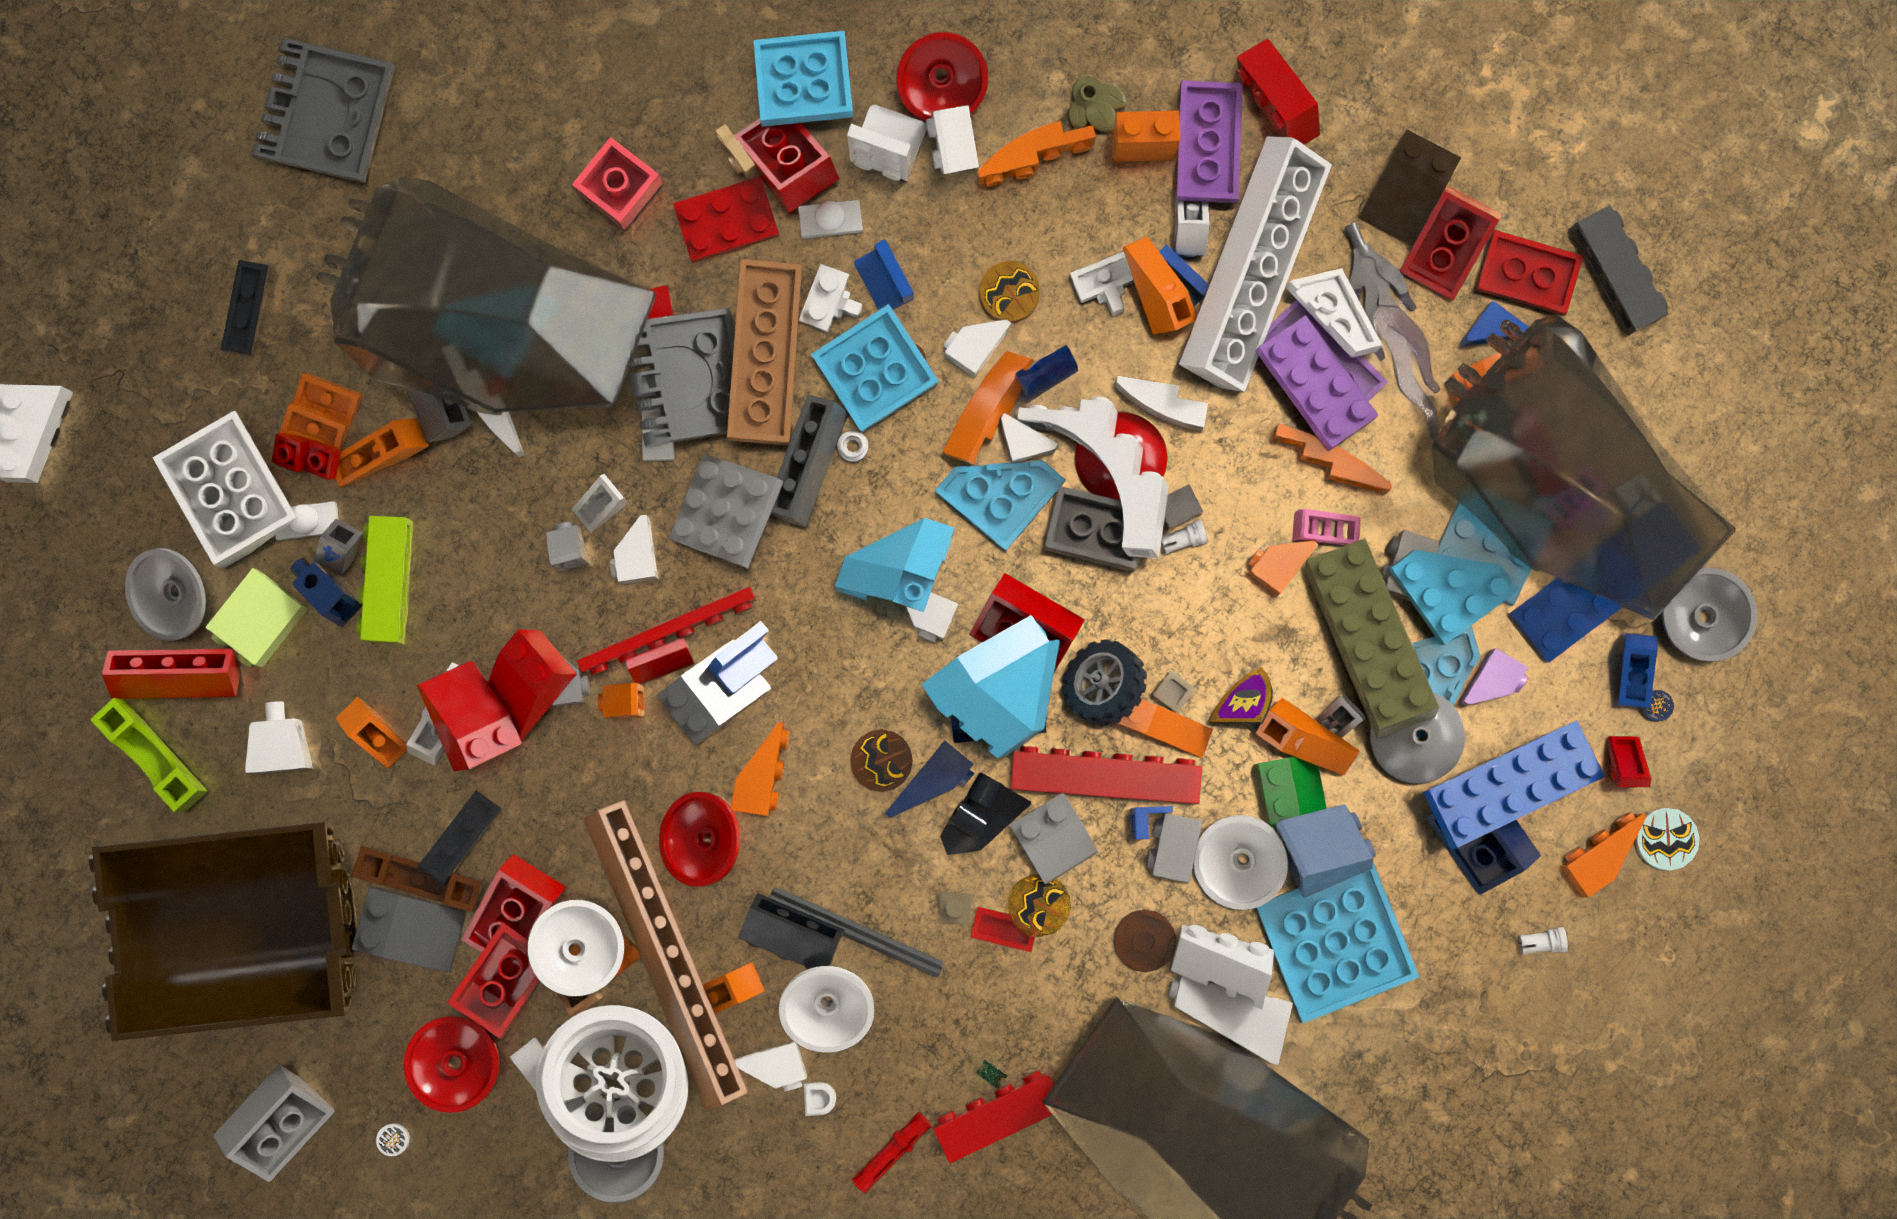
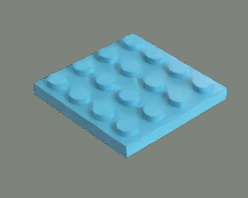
(1337, 944)

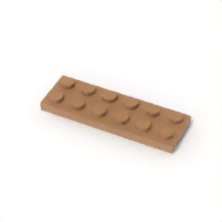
(764, 352)

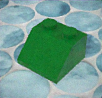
(1289, 788)

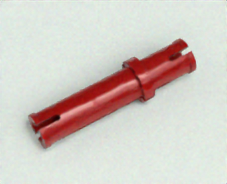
(892, 1152)

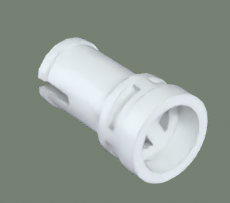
(1193, 535)
(1552, 940)

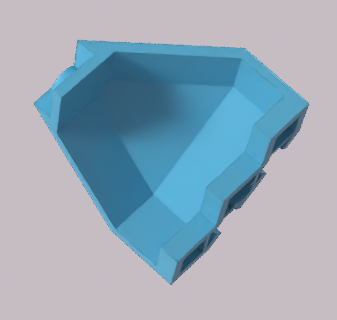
(899, 565)
(999, 687)

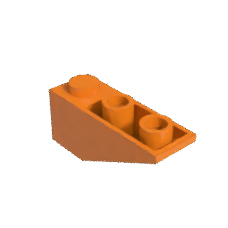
(1159, 288)
(1305, 738)
(756, 782)
(1601, 861)

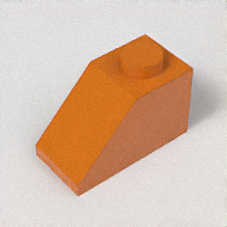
(1279, 564)
(622, 701)
(372, 732)
(733, 988)

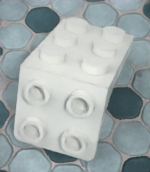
(886, 142)

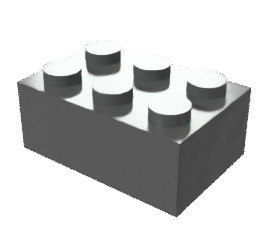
(1088, 529)

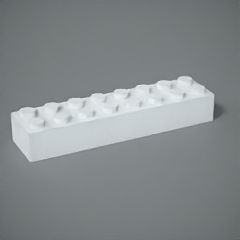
(1255, 263)

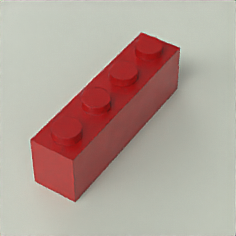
(171, 673)
(994, 1119)

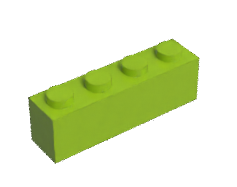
(385, 580)

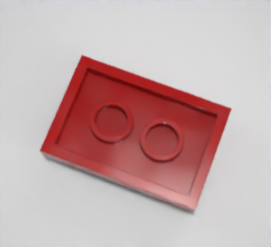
(726, 219)
(1529, 272)

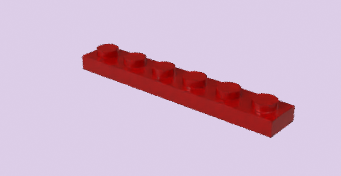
(656, 636)

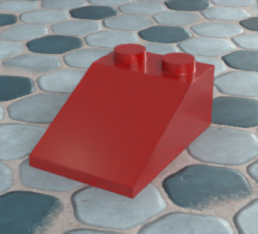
(788, 161)
(1450, 242)
(529, 677)
(468, 716)
(515, 898)
(497, 983)

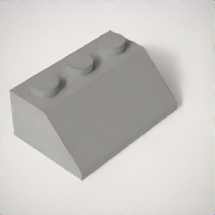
(273, 1124)

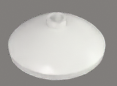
(1230, 880)
(590, 929)
(823, 1023)

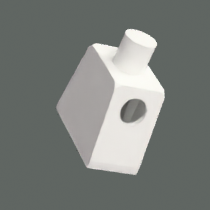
(277, 743)

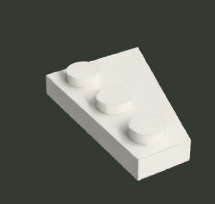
(1337, 310)

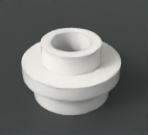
(848, 437)

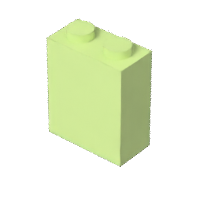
(256, 619)

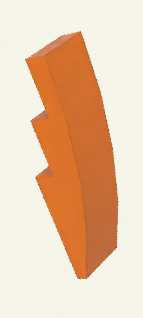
(988, 404)
(1342, 465)

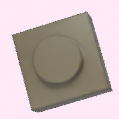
(1173, 692)
(954, 908)

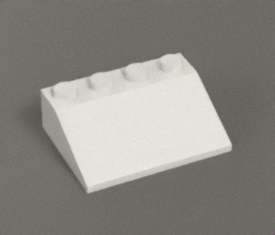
(225, 490)

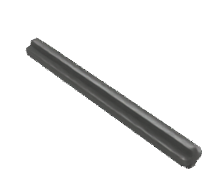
(863, 934)

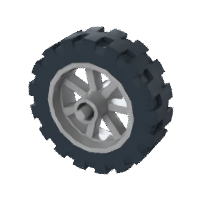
(1090, 666)

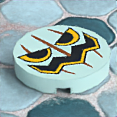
(1667, 839)

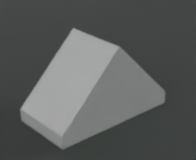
(1340, 716)

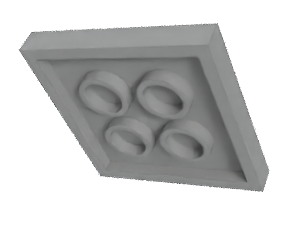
(725, 510)

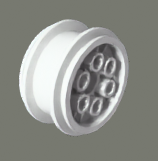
(592, 1034)

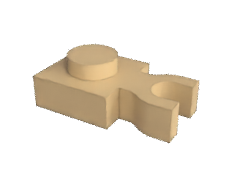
(739, 158)

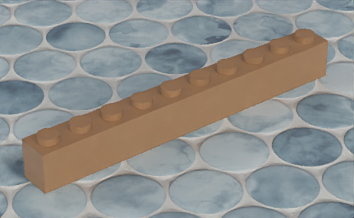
(665, 955)

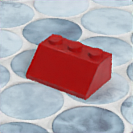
(1015, 601)

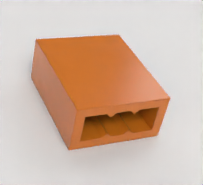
(1145, 136)

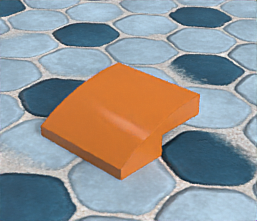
(321, 411)

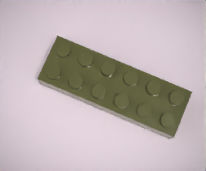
(1371, 638)

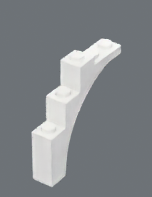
(1142, 495)

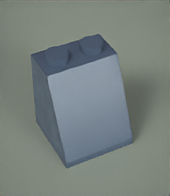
(1325, 848)

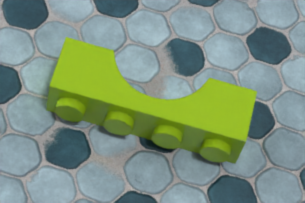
(166, 772)

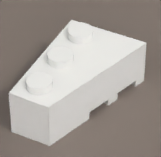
(27, 428)
(1224, 961)

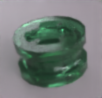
(991, 1073)

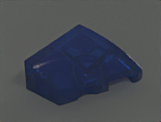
(1046, 373)

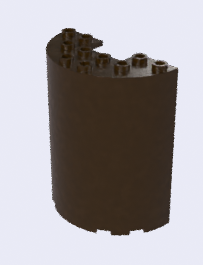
(226, 930)

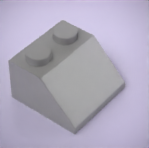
(1054, 838)

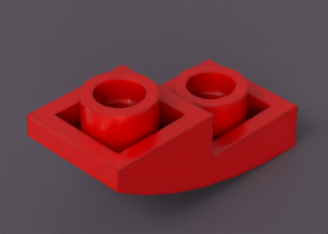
(306, 454)

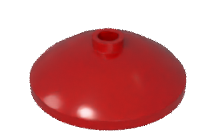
(961, 86)
(1097, 477)
(687, 835)
(429, 1066)

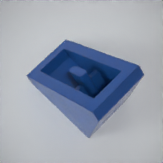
(1489, 323)

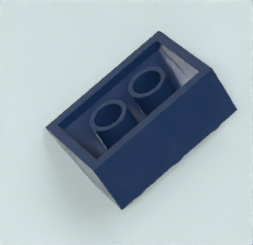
(1492, 856)

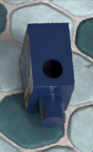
(324, 592)

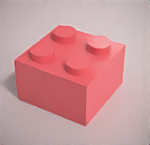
(617, 183)

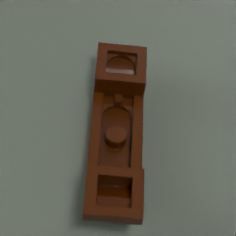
(405, 875)

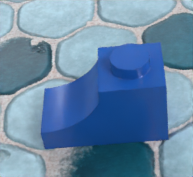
(1637, 670)

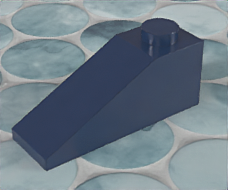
(939, 775)

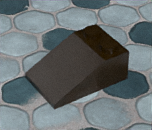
(1409, 187)

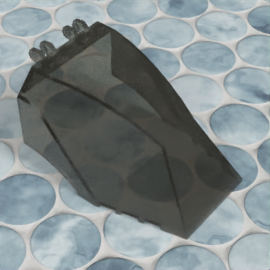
(478, 306)
(1573, 473)
(1202, 1125)

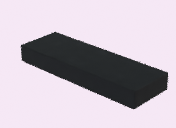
(246, 308)
(459, 837)

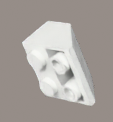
(953, 140)

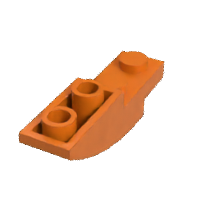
(1021, 155)

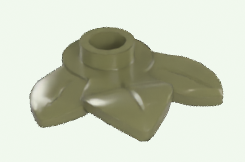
(1097, 109)

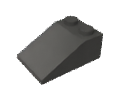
(704, 704)
(409, 929)

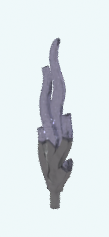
(1398, 330)

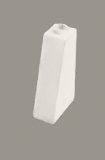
(1235, 1017)

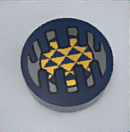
(1661, 707)

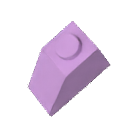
(1495, 678)

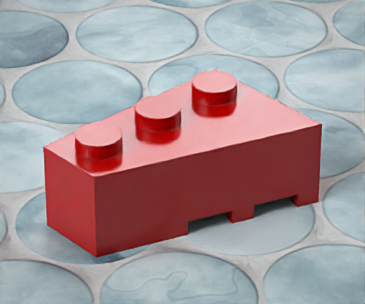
(1279, 92)

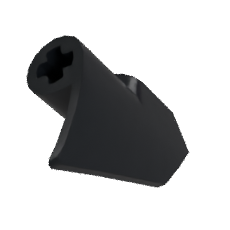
(981, 816)

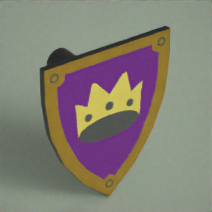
(1246, 701)

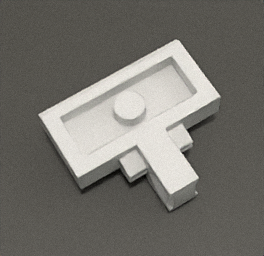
(1104, 281)
(828, 300)

